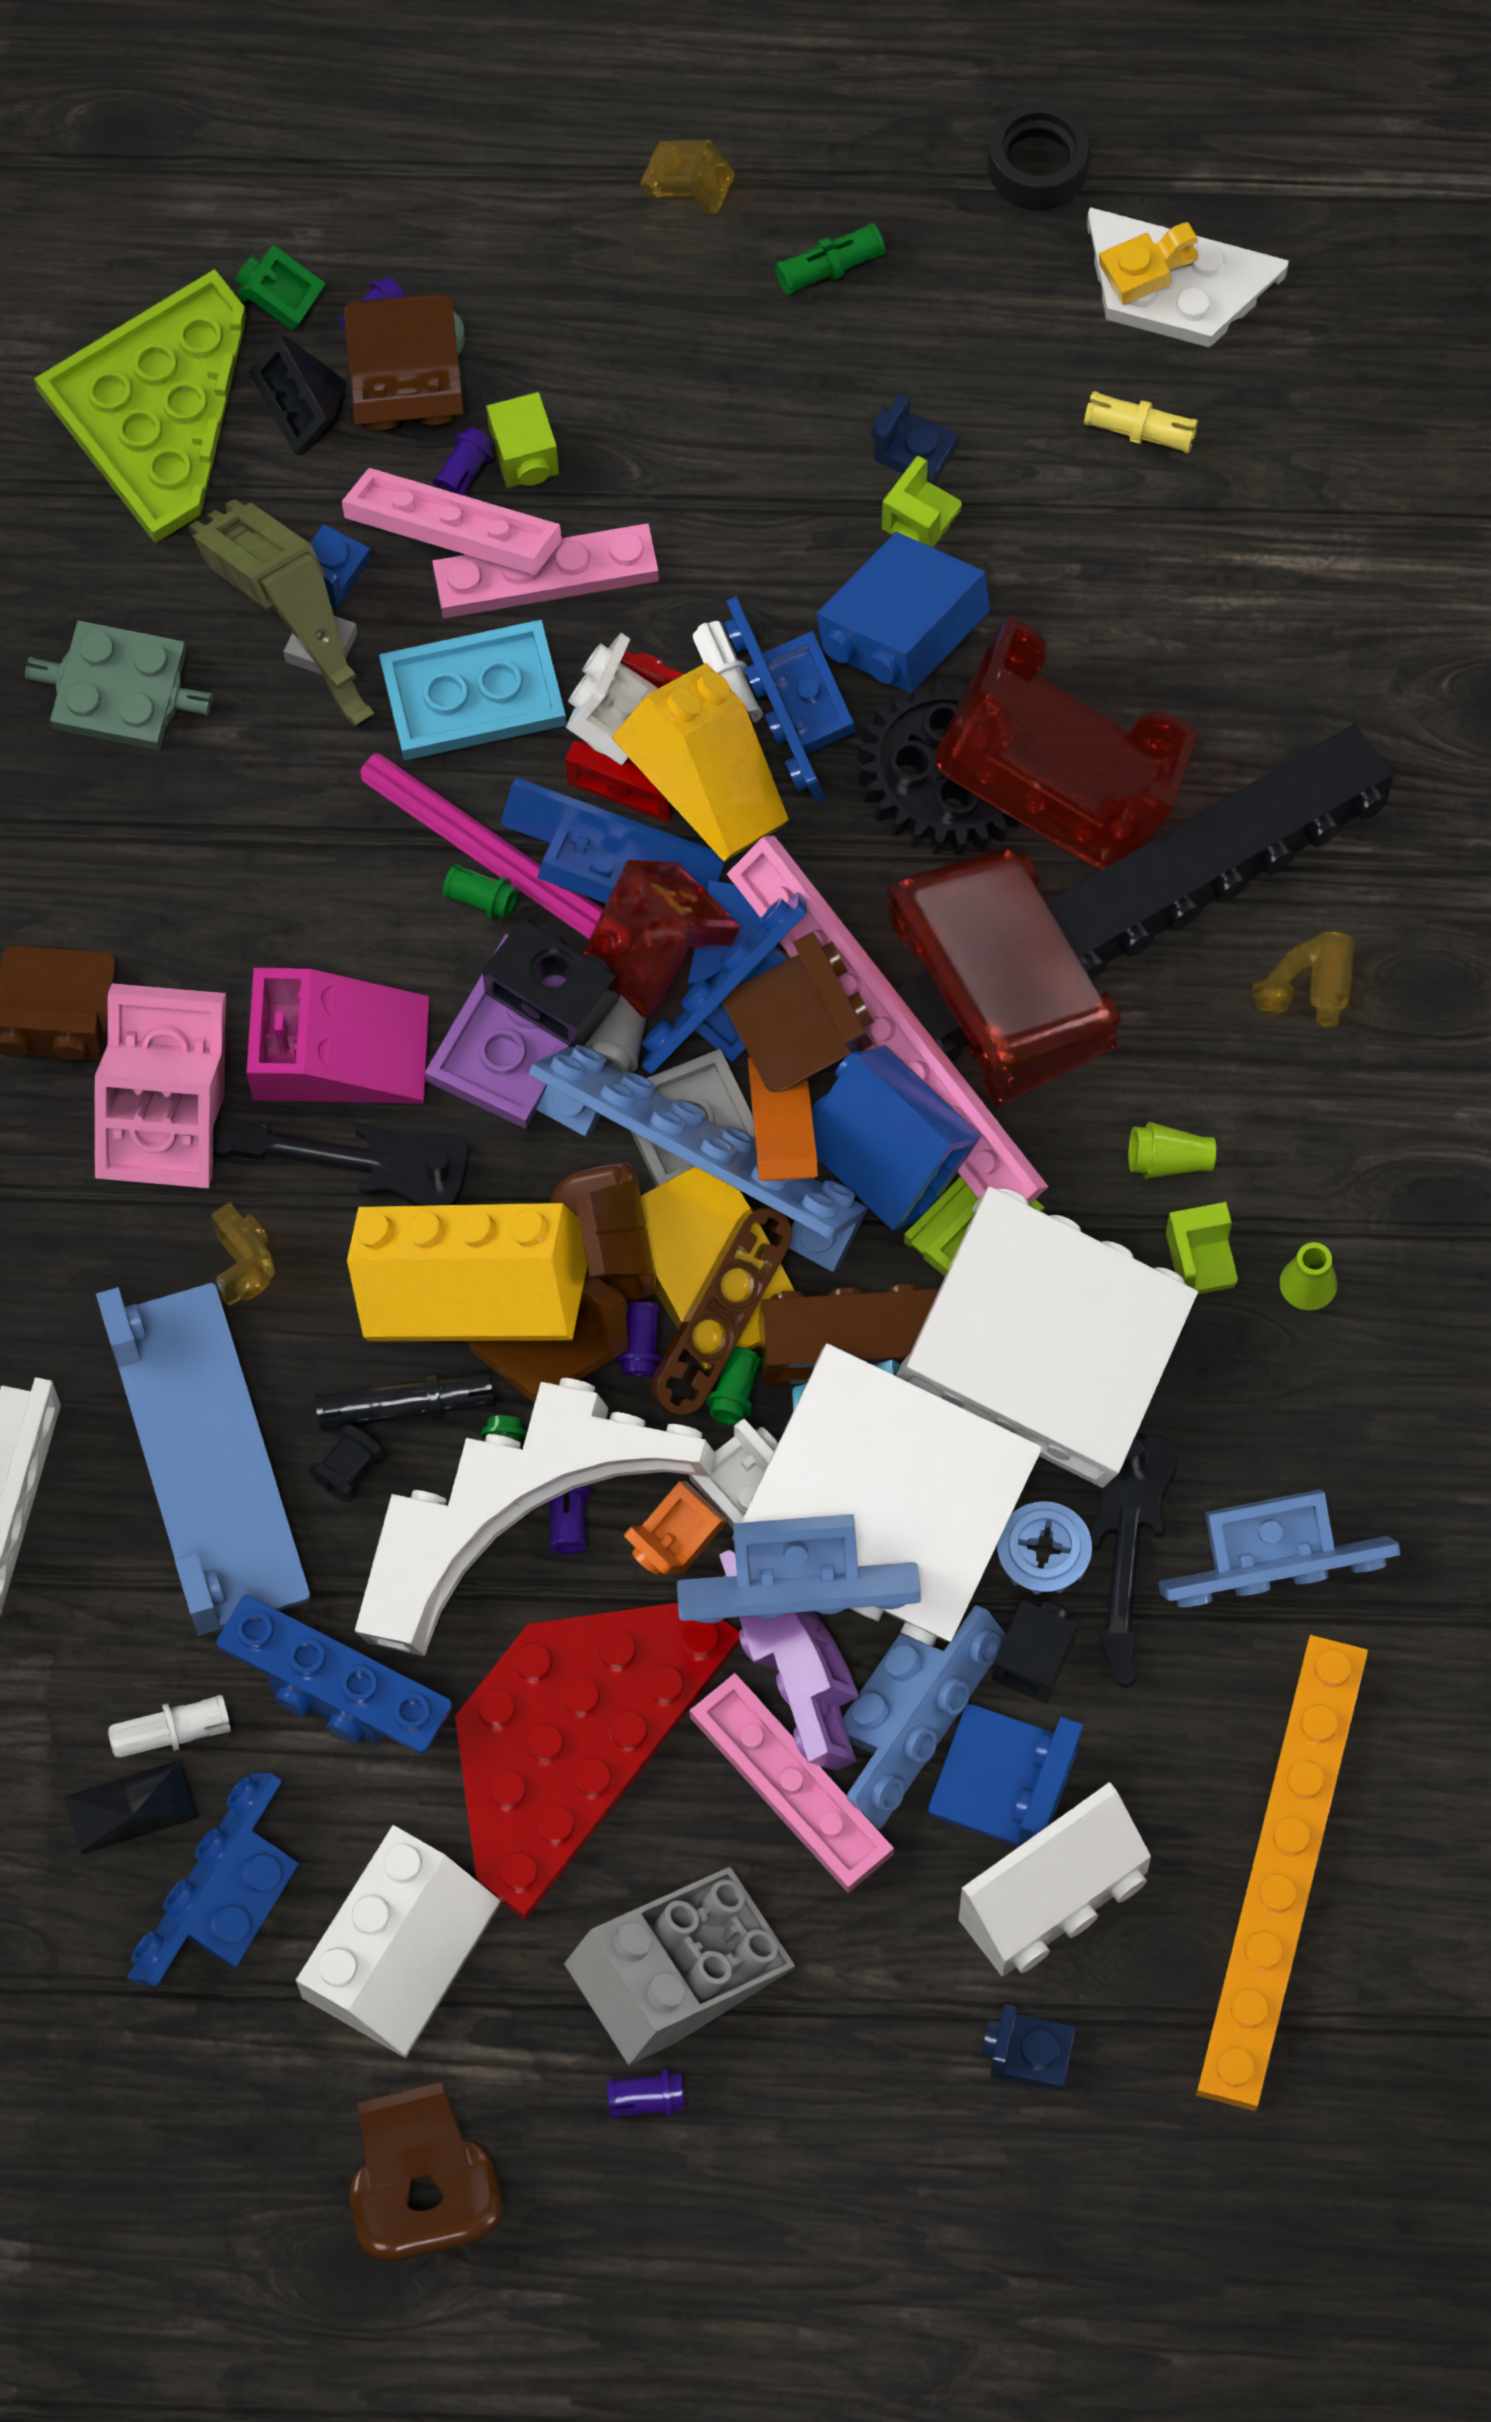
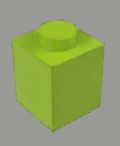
(523, 440)

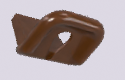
(611, 1226)
(414, 2138)

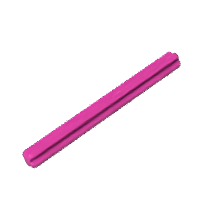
(478, 842)

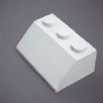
(1055, 1882)
(397, 1942)

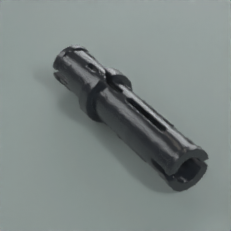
(406, 1400)

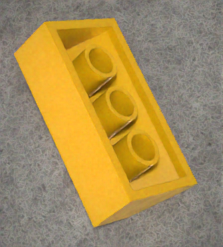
(467, 1272)

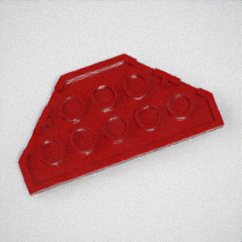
(569, 1731)

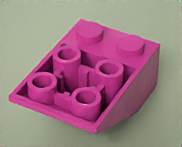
(335, 1039)

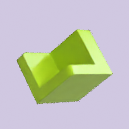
(918, 507)
(1202, 1247)

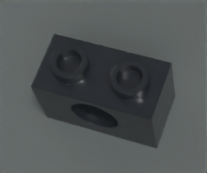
(564, 1011)

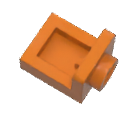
(676, 1531)

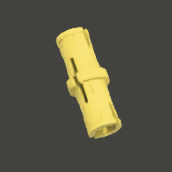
(1140, 422)

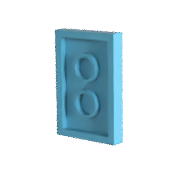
(472, 690)

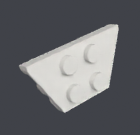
(1202, 294)

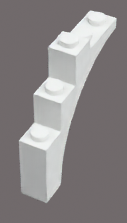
(566, 1447)

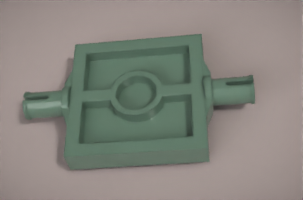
(119, 685)

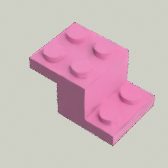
(160, 1085)

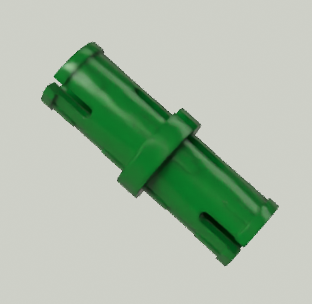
(829, 259)

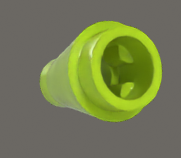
(1168, 1151)
(1309, 1278)

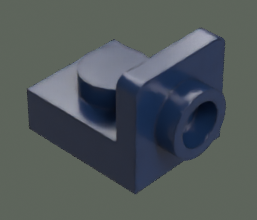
(905, 436)
(1029, 2049)

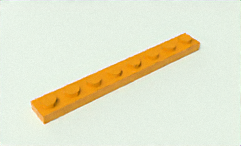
(1282, 1874)

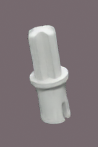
(720, 656)
(170, 1727)

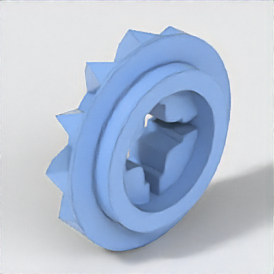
(1067, 1534)

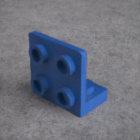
(1004, 1775)

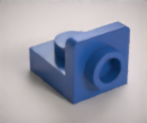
(341, 561)

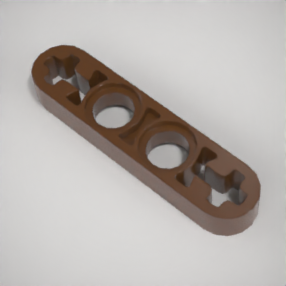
(729, 1315)

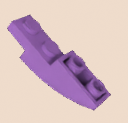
(810, 1677)

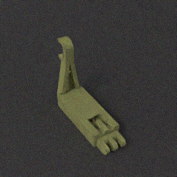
(281, 571)

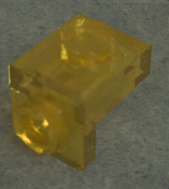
(689, 170)
(245, 1243)

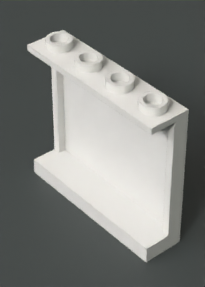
(1050, 1334)
(914, 1473)

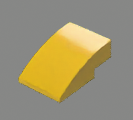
(686, 1231)

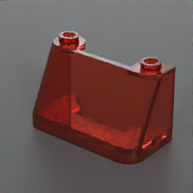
(1058, 759)
(1003, 970)

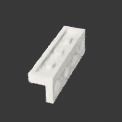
(25, 1437)

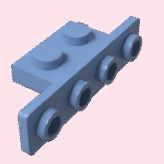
(1273, 1543)
(797, 1569)
(912, 1706)

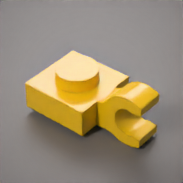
(1144, 267)

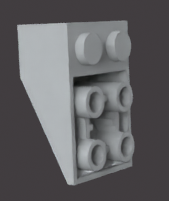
(677, 1963)

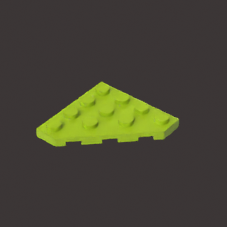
(155, 400)

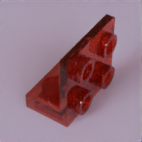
(651, 924)

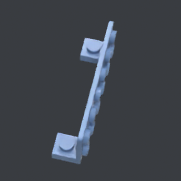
(585, 1088)
(204, 1453)

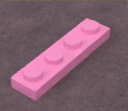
(452, 521)
(575, 568)
(790, 1784)

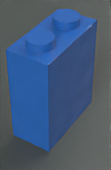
(903, 612)
(889, 1136)

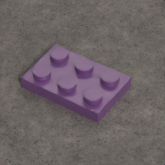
(491, 1054)

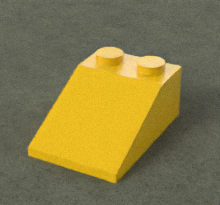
(705, 760)

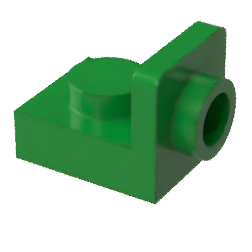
(278, 286)

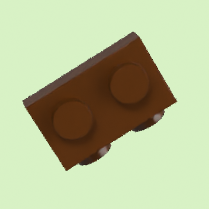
(403, 360)
(54, 1002)
(799, 1016)
(597, 1340)

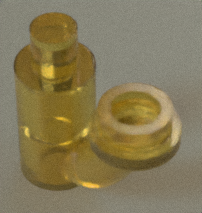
(1331, 976)

